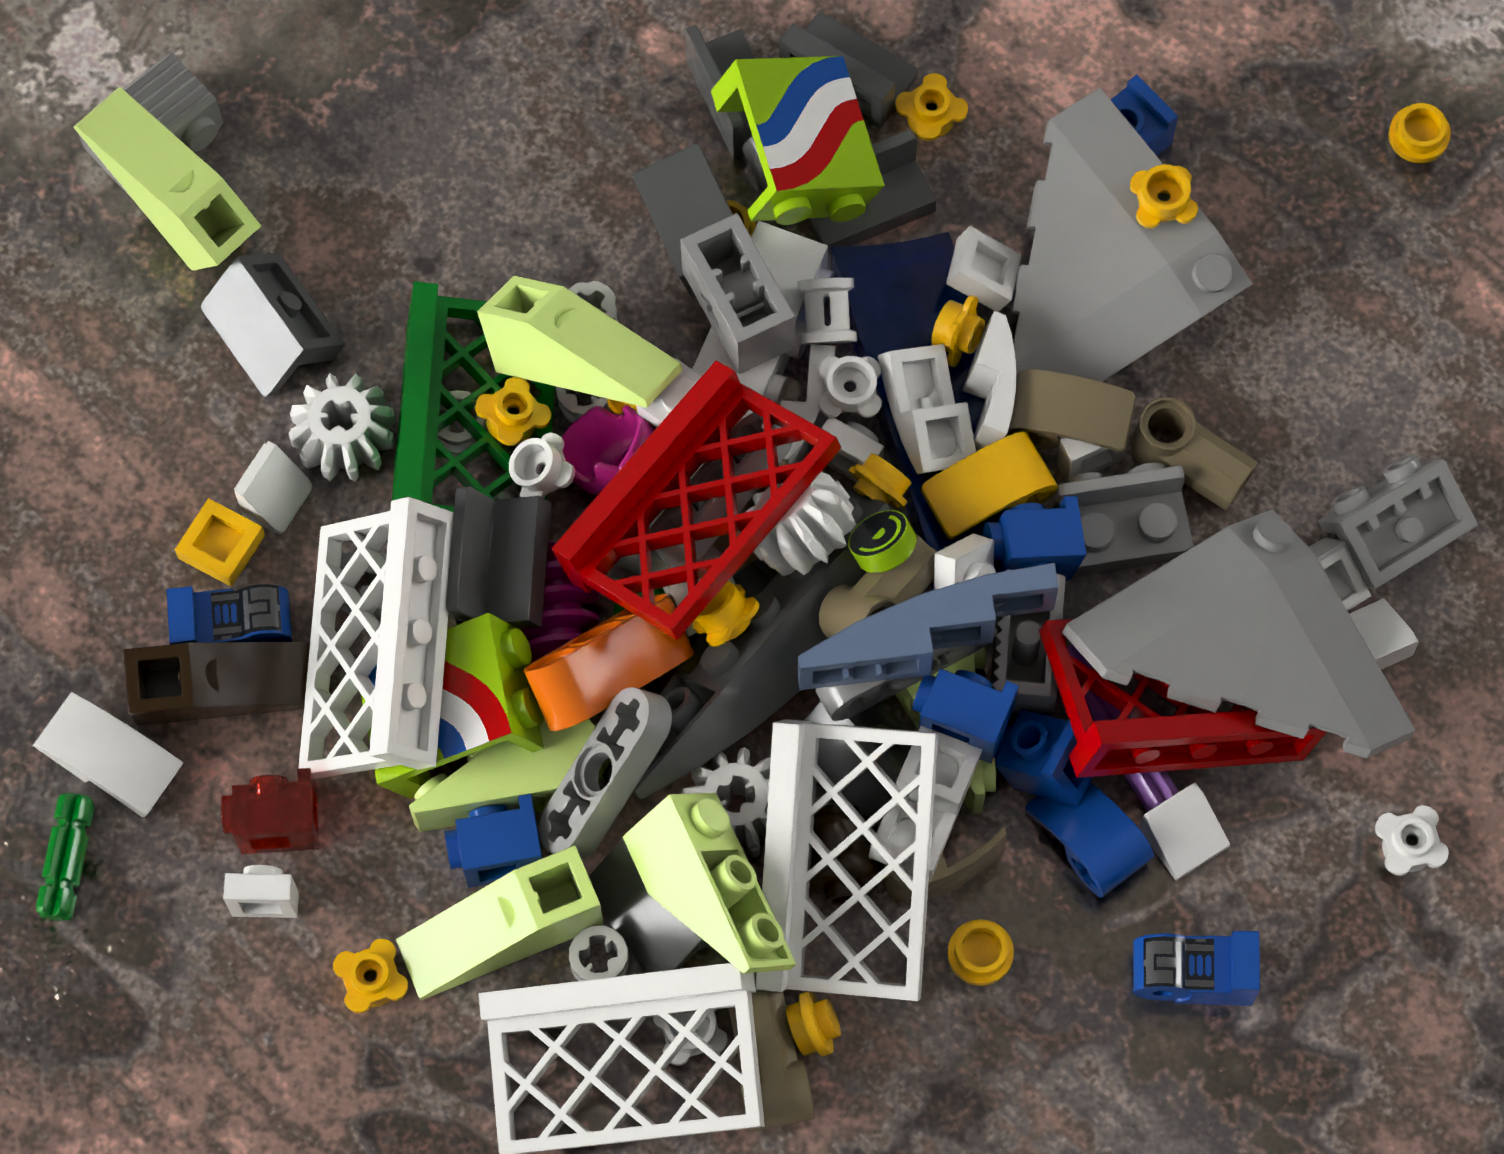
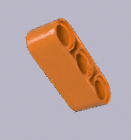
(597, 665)

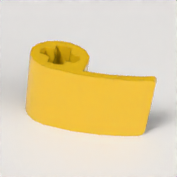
(987, 483)

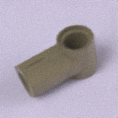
(1207, 460)
(877, 591)
(782, 1077)

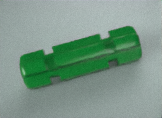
(65, 857)

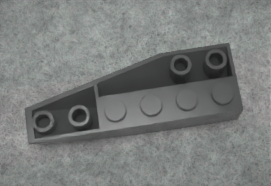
(741, 683)

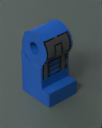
(229, 615)
(1197, 968)

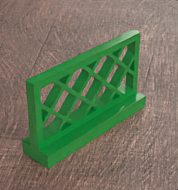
(423, 393)

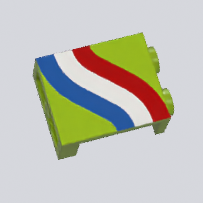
(805, 137)
(482, 699)

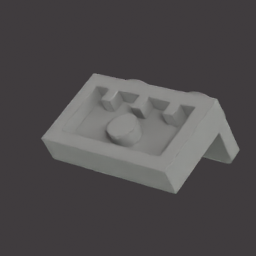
(1130, 517)
(1400, 518)

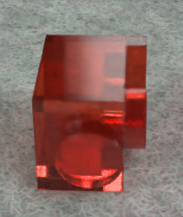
(273, 814)

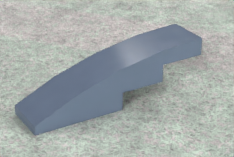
(903, 637)

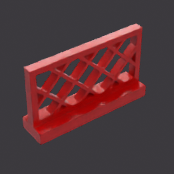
(660, 479)
(1155, 741)

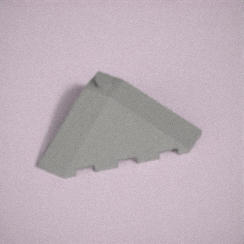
(1095, 277)
(1250, 626)

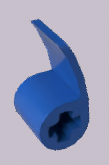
(1097, 838)

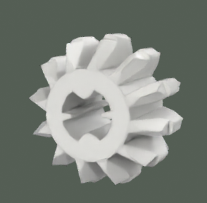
(335, 446)
(809, 528)
(738, 780)

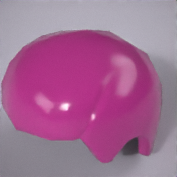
(602, 444)

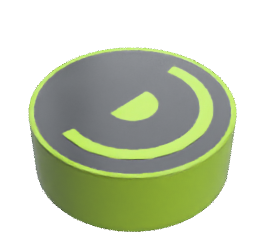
(882, 541)

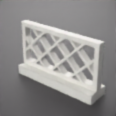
(405, 646)
(790, 845)
(616, 1000)

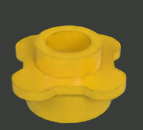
(926, 123)
(1163, 179)
(958, 329)
(508, 427)
(880, 481)
(726, 615)
(365, 994)

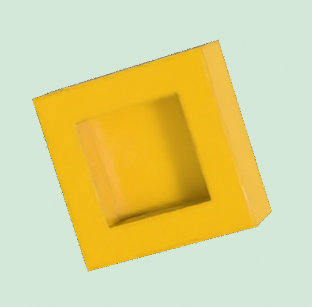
(220, 542)

